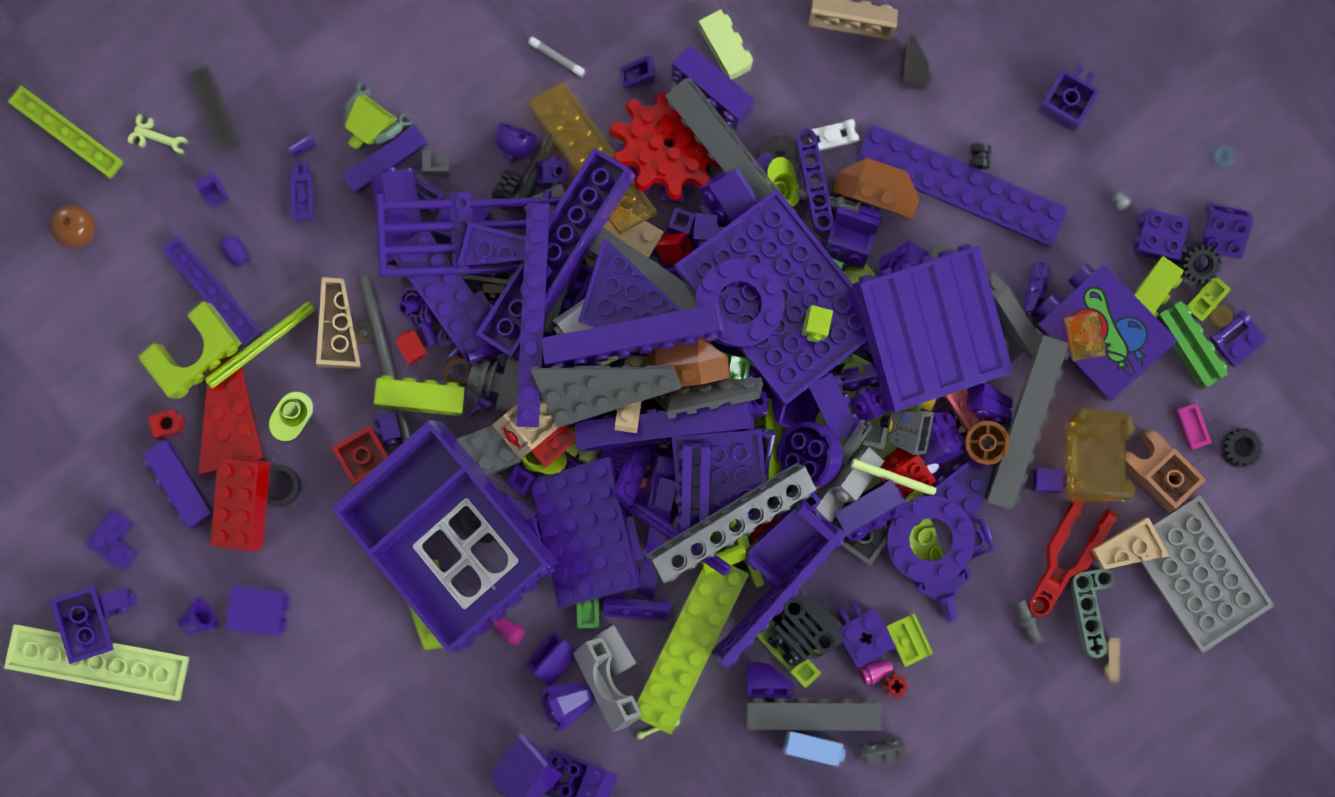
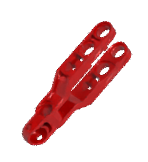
(1055, 578)

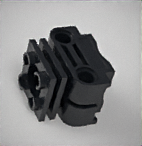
(800, 632)

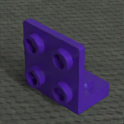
(1227, 229)

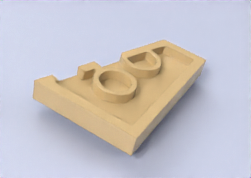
(1130, 546)

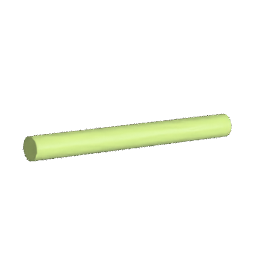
(893, 476)

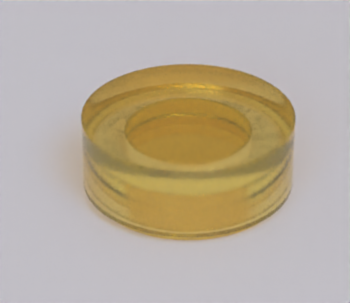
(1221, 316)

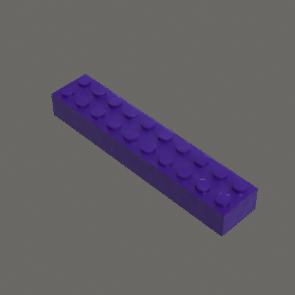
(571, 234)

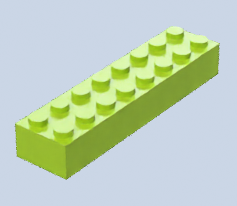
(689, 647)

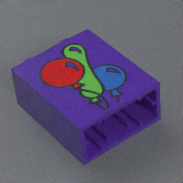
(1128, 328)

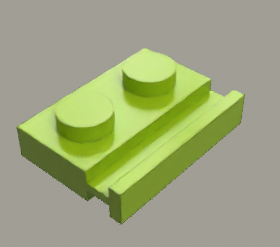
(909, 640)

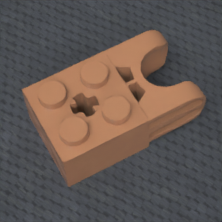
(1162, 465)

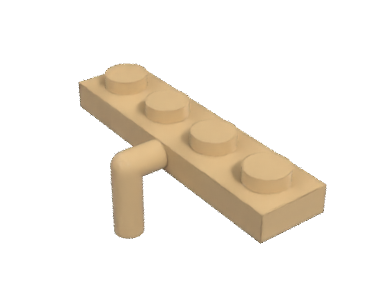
(628, 416)

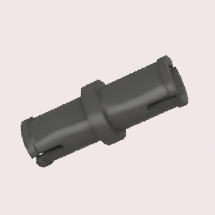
(1028, 621)

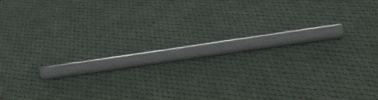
(382, 347)

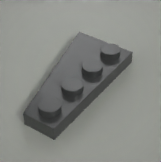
(713, 395)

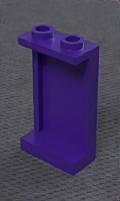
(788, 541)

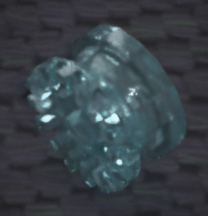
(1229, 153)

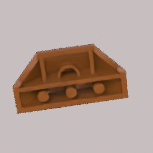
(878, 187)
(693, 363)

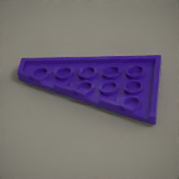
(621, 292)

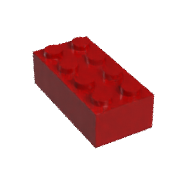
(240, 504)

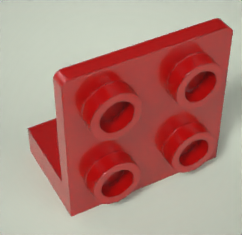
(909, 466)

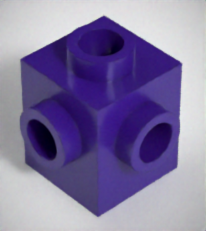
(553, 171)
(869, 404)

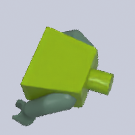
(370, 121)

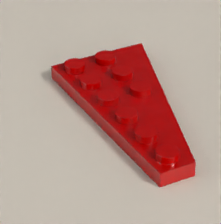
(228, 423)

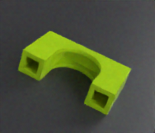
(218, 344)

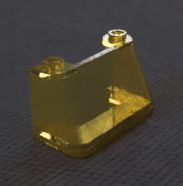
(1098, 456)

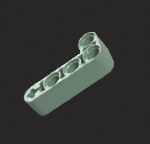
(1092, 613)

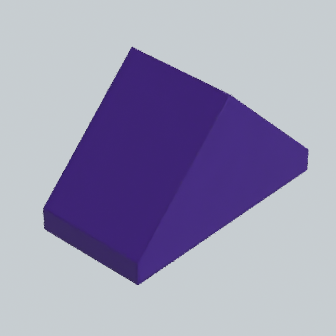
(638, 73)

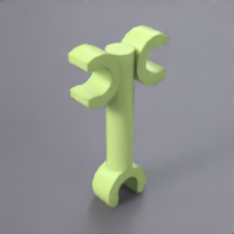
(142, 131)

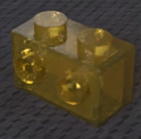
(1085, 336)

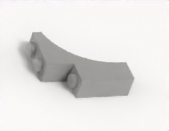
(847, 484)

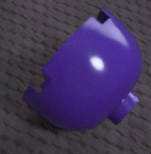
(515, 141)

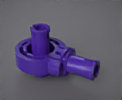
(418, 313)

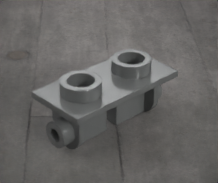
(892, 748)

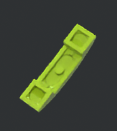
(804, 672)

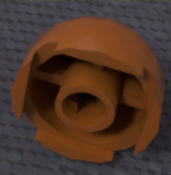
(72, 226)
(987, 442)

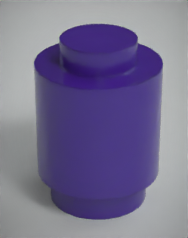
(234, 250)

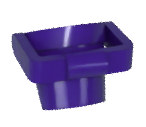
(981, 537)
(198, 618)

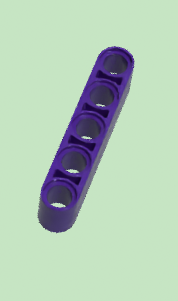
(814, 171)

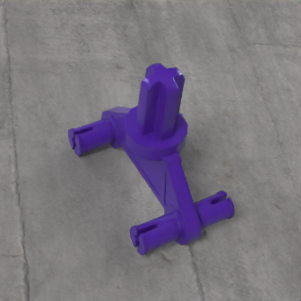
(945, 592)

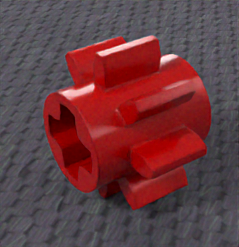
(891, 681)

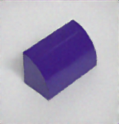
(551, 658)

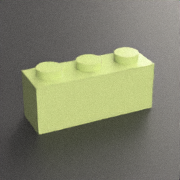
(725, 44)

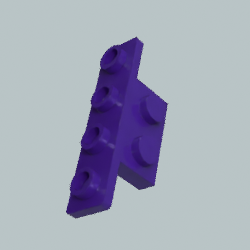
(947, 486)

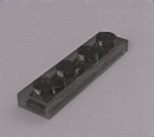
(214, 108)

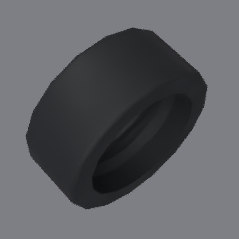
(296, 486)

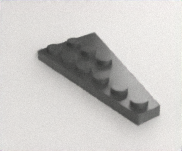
(594, 390)

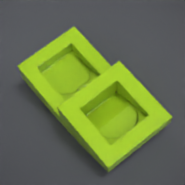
(1208, 298)

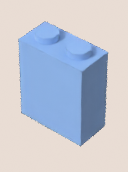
(813, 748)

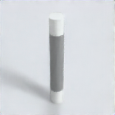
(556, 56)

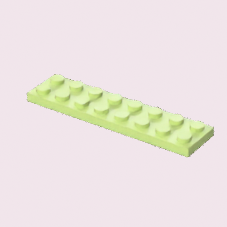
(121, 669)

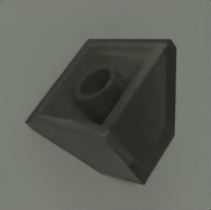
(915, 66)

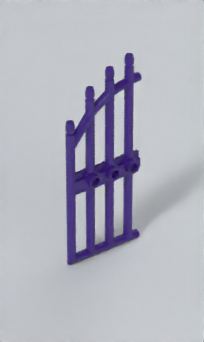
(460, 214)

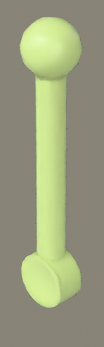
(640, 734)

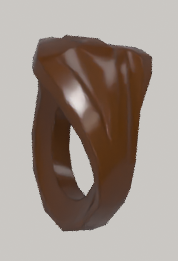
(456, 360)

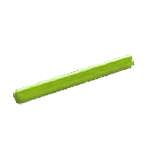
(259, 345)

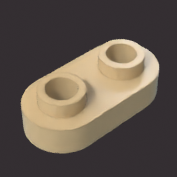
(1112, 669)

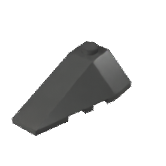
(1012, 315)

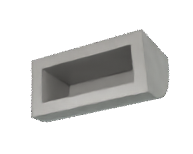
(621, 655)

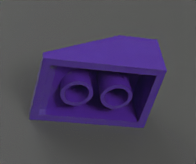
(82, 624)

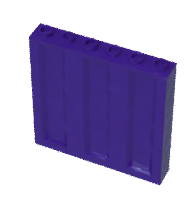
(932, 327)

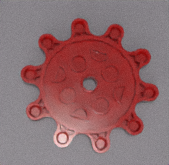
(646, 150)

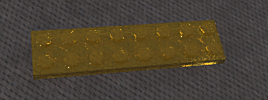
(575, 138)

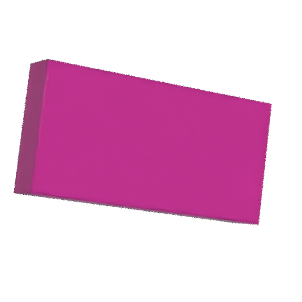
(1193, 426)

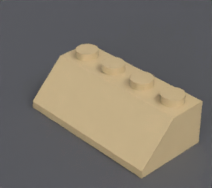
(854, 17)

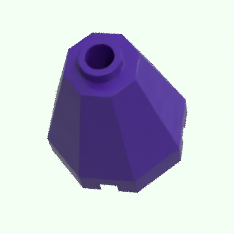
(566, 703)

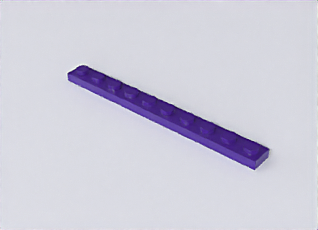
(532, 313)

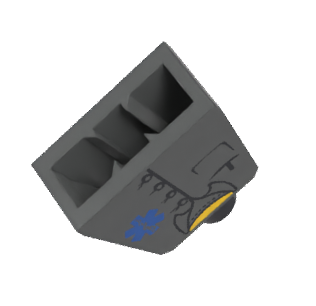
(909, 430)

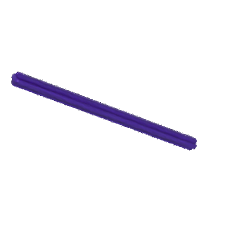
(662, 526)

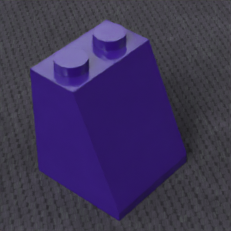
(524, 771)

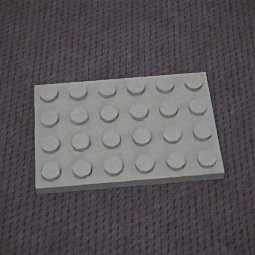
(1204, 576)

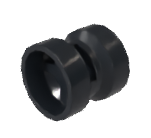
(980, 156)

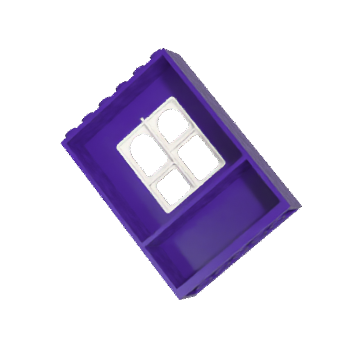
(412, 499)

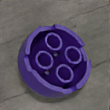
(812, 447)

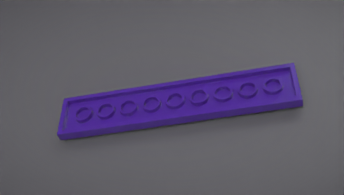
(967, 187)

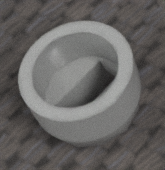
(1120, 201)

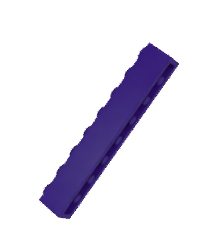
(633, 336)
(658, 428)

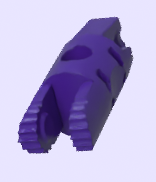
(1037, 286)

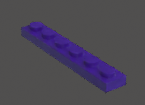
(212, 290)

